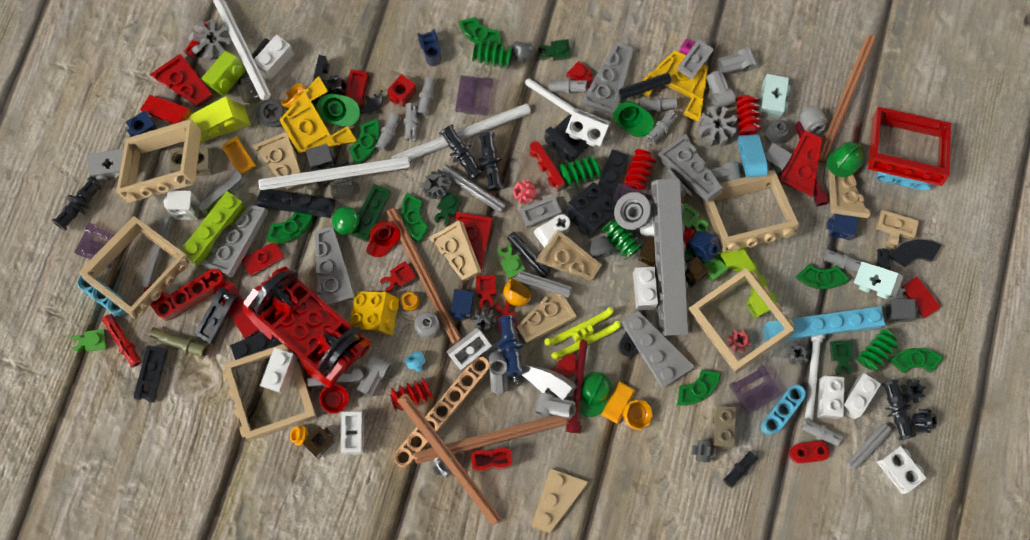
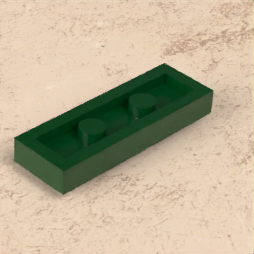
(371, 211)

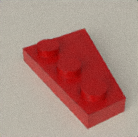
(182, 79)
(803, 164)
(478, 231)

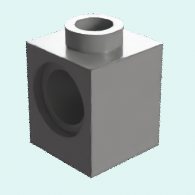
(776, 158)

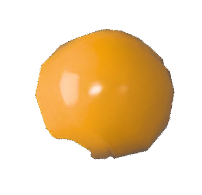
(292, 95)
(516, 293)
(637, 414)

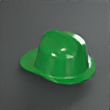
(338, 110)
(633, 119)
(846, 159)
(595, 394)

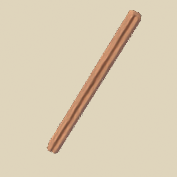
(846, 97)
(425, 277)
(493, 437)
(449, 459)

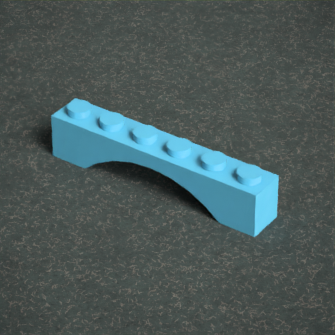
(839, 322)

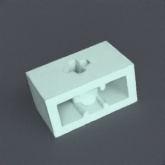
(769, 104)
(889, 280)

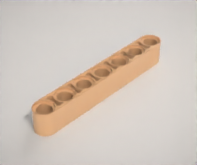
(451, 406)

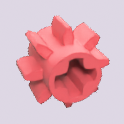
(524, 191)
(739, 346)

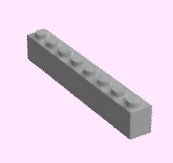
(670, 257)

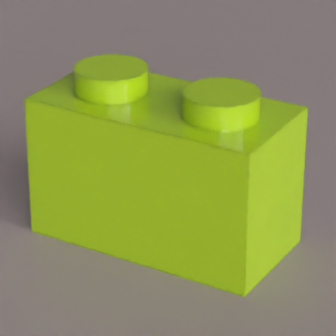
(224, 73)

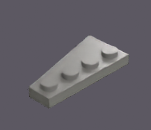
(610, 78)
(689, 167)
(236, 242)
(332, 275)
(658, 353)

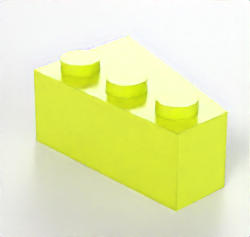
(220, 118)

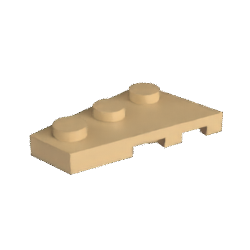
(280, 156)
(845, 197)
(457, 249)
(568, 257)
(546, 317)
(556, 498)

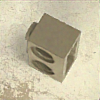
(203, 168)
(723, 427)

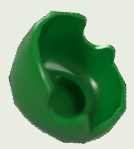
(345, 220)

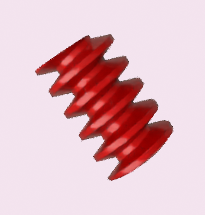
(747, 115)
(639, 169)
(417, 392)

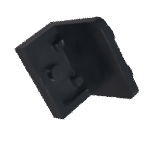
(566, 146)
(590, 209)

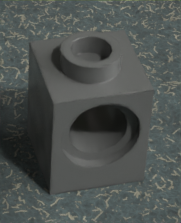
(320, 157)
(901, 310)

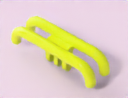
(583, 331)

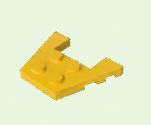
(679, 82)
(305, 124)

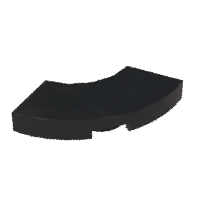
(915, 250)

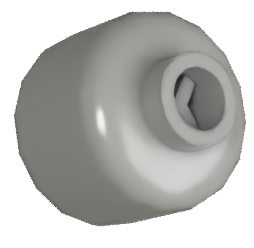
(813, 119)
(429, 319)

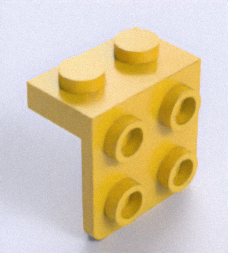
(375, 312)

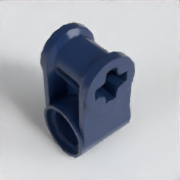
(430, 44)

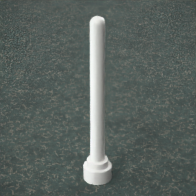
(553, 98)
(817, 340)

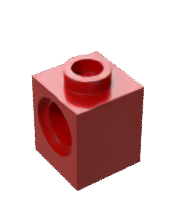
(401, 83)

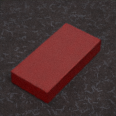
(357, 85)
(923, 299)

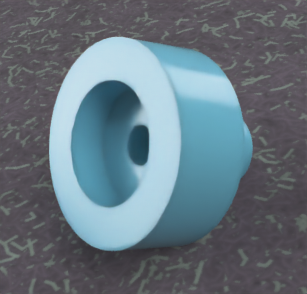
(415, 361)

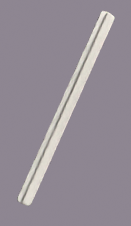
(243, 49)
(466, 132)
(334, 173)

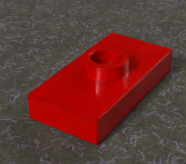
(262, 259)

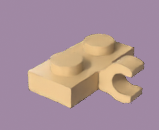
(896, 226)

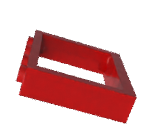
(906, 168)

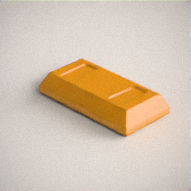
(238, 155)
(619, 399)

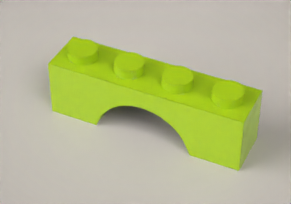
(223, 214)
(739, 261)

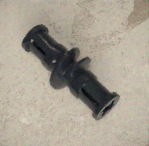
(461, 151)
(490, 161)
(77, 203)
(899, 409)

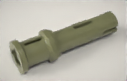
(187, 344)

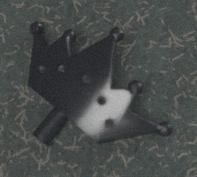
(372, 104)

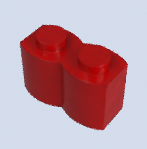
(485, 460)

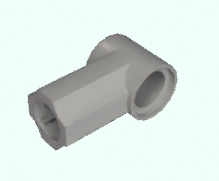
(742, 60)
(720, 93)
(727, 172)
(375, 372)
(498, 373)
(551, 405)

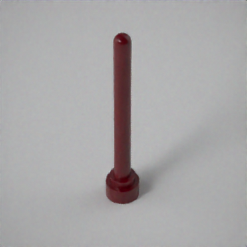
(821, 197)
(574, 424)

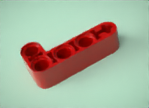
(188, 290)

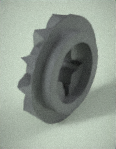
(272, 105)
(442, 179)

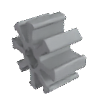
(203, 33)
(724, 130)

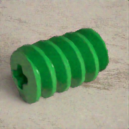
(492, 54)
(579, 170)
(623, 239)
(877, 350)

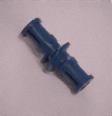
(510, 346)

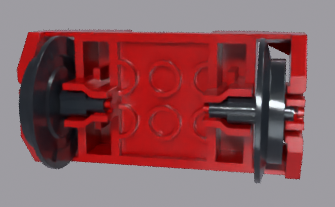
(305, 326)

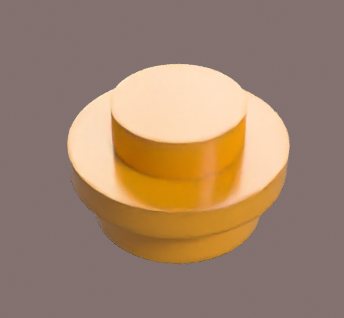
(409, 301)
(298, 435)

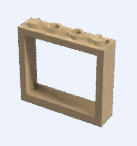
(153, 140)
(763, 235)
(112, 250)
(764, 294)
(239, 410)

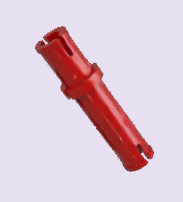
(126, 347)

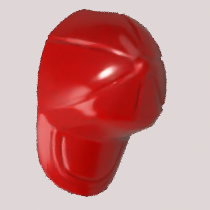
(382, 238)

